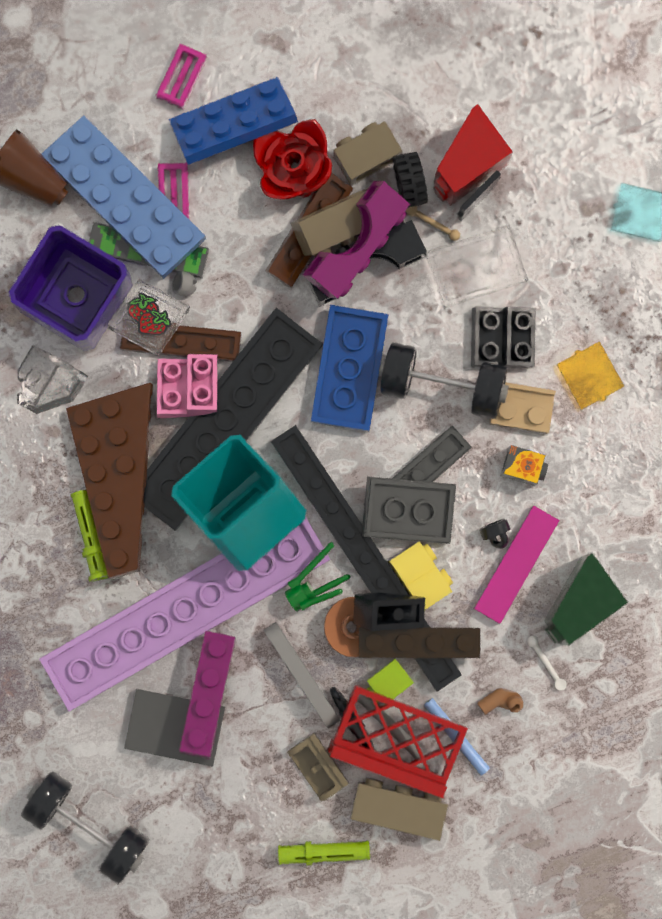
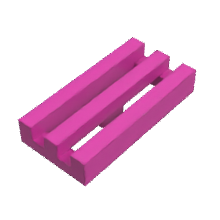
(171, 99)
(173, 179)

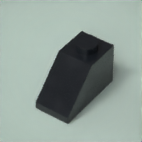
(388, 611)

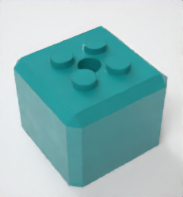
(239, 502)

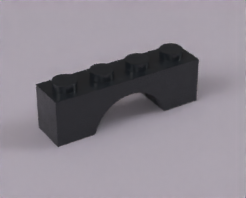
(401, 250)

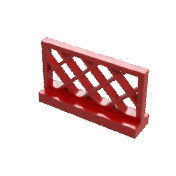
(387, 765)

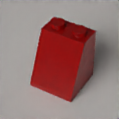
(471, 158)

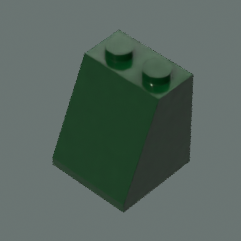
(583, 602)

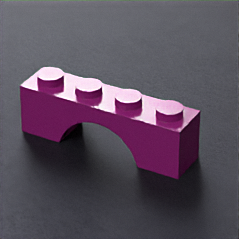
(380, 211)
(207, 695)

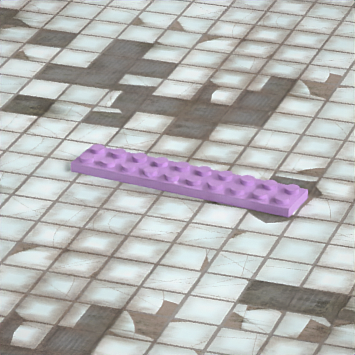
(173, 618)

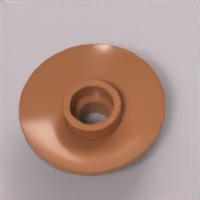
(336, 628)

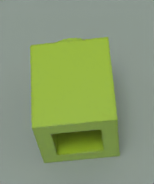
(390, 680)

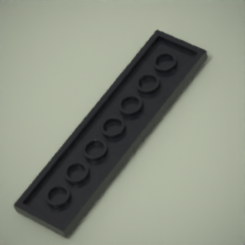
(244, 400)

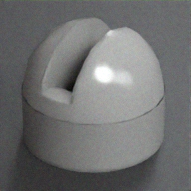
(184, 283)

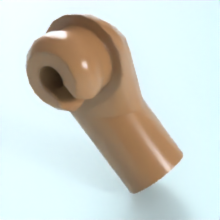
(501, 698)

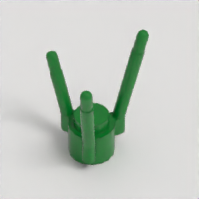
(303, 595)

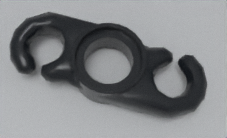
(341, 703)

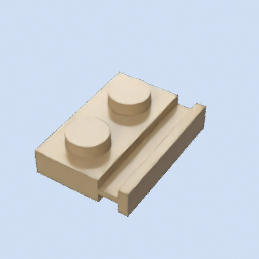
(526, 409)

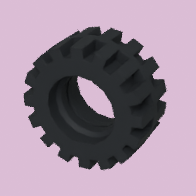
(410, 178)

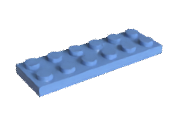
(124, 197)

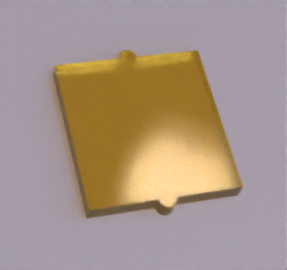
(590, 375)

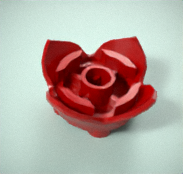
(277, 153)

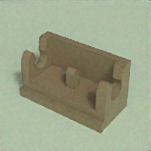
(318, 767)

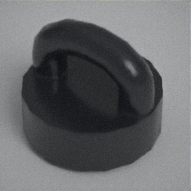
(495, 529)

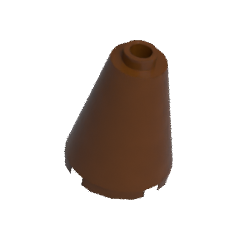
(28, 172)

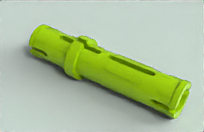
(327, 852)

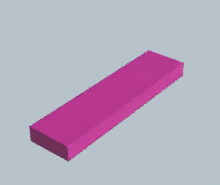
(516, 564)

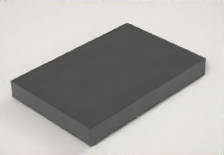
(408, 510)
(159, 725)

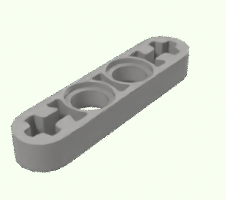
(302, 675)

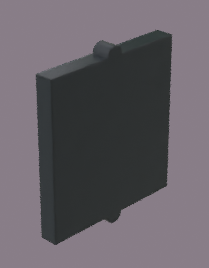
(479, 195)

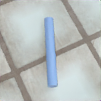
(466, 748)

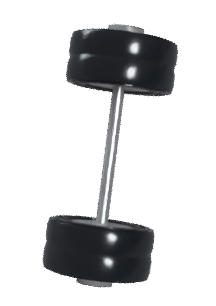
(398, 372)
(46, 800)

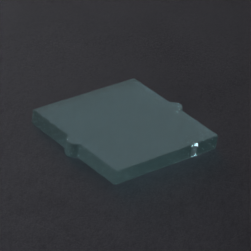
(638, 212)

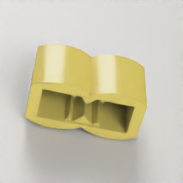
(420, 575)

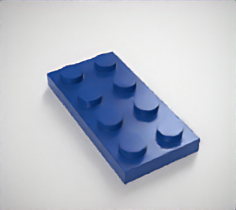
(233, 120)
(349, 368)

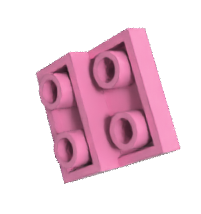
(187, 386)

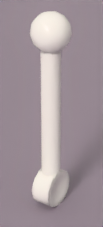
(559, 684)

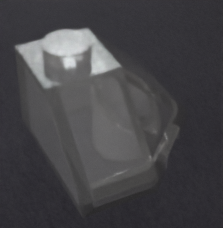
(47, 381)

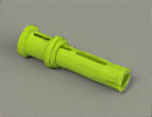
(92, 549)

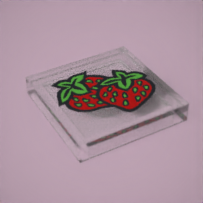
(148, 317)

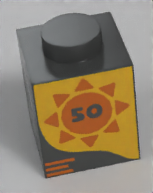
(524, 466)

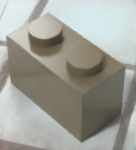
(367, 152)

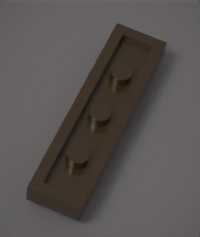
(420, 643)

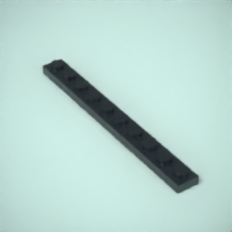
(347, 532)

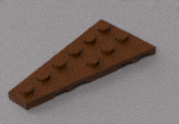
(114, 461)

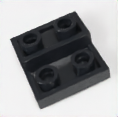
(503, 336)

